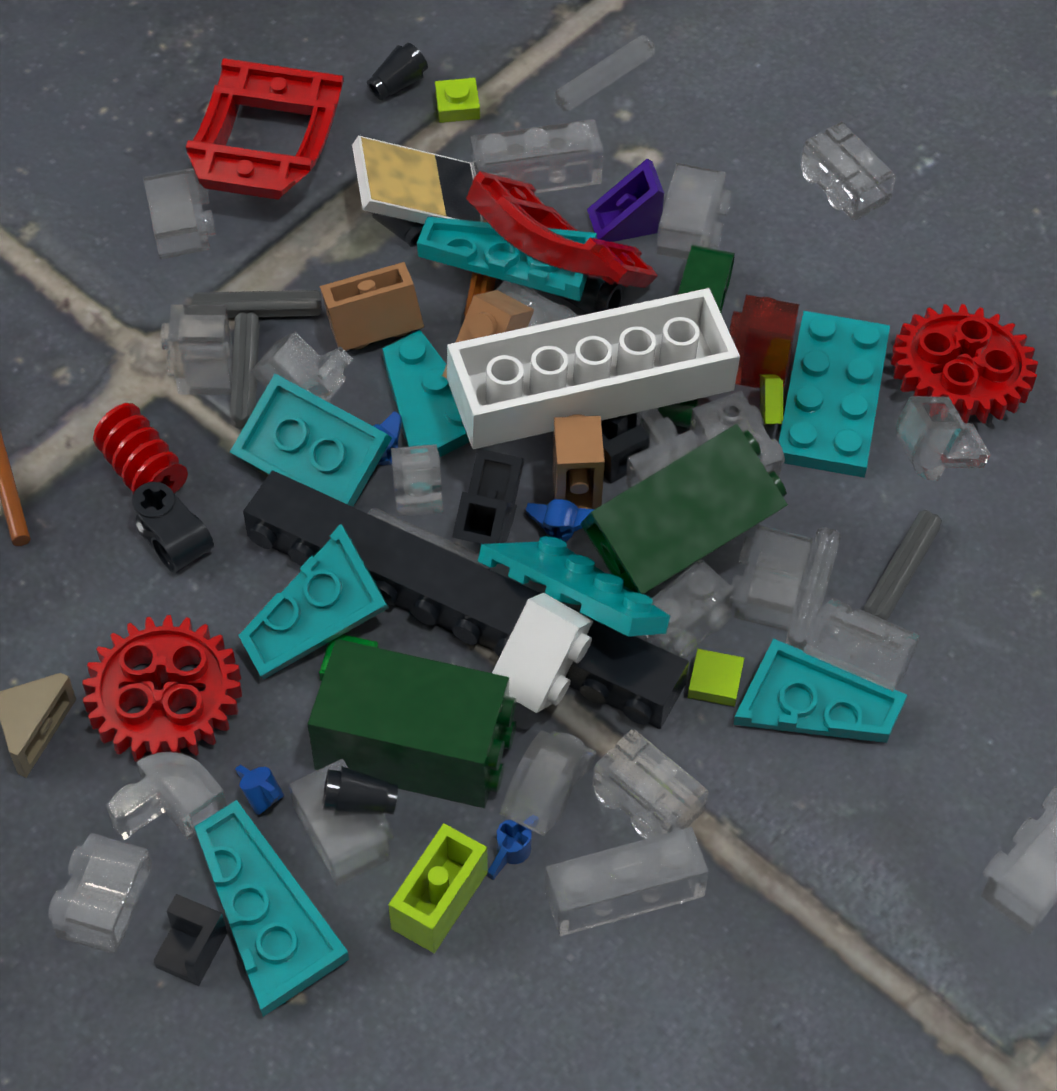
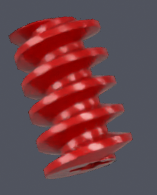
(137, 449)

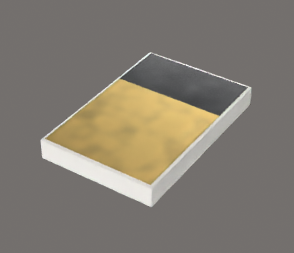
(412, 182)

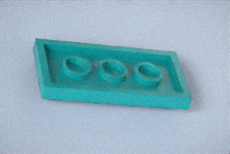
(833, 393)

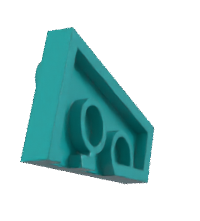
(423, 394)
(316, 607)
(817, 698)

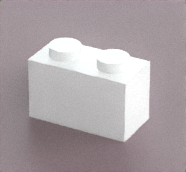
(542, 651)

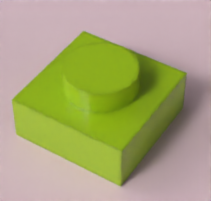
(457, 100)

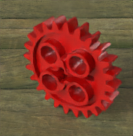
(965, 360)
(157, 725)

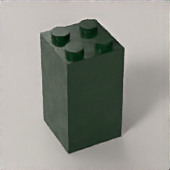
(685, 510)
(413, 722)

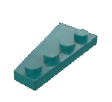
(484, 251)
(578, 582)
(270, 916)

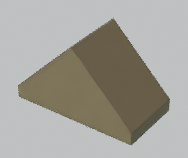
(32, 716)

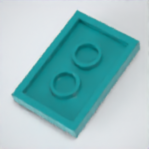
(310, 441)

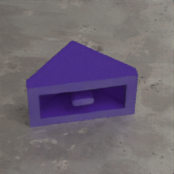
(630, 207)

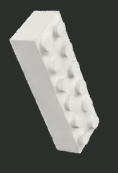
(591, 367)

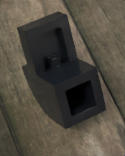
(489, 506)

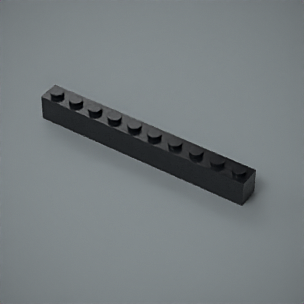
(461, 595)

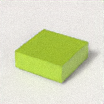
(771, 399)
(716, 677)

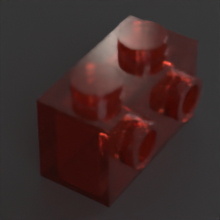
(763, 338)

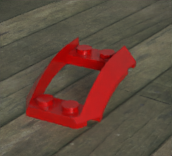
(271, 88)
(525, 221)

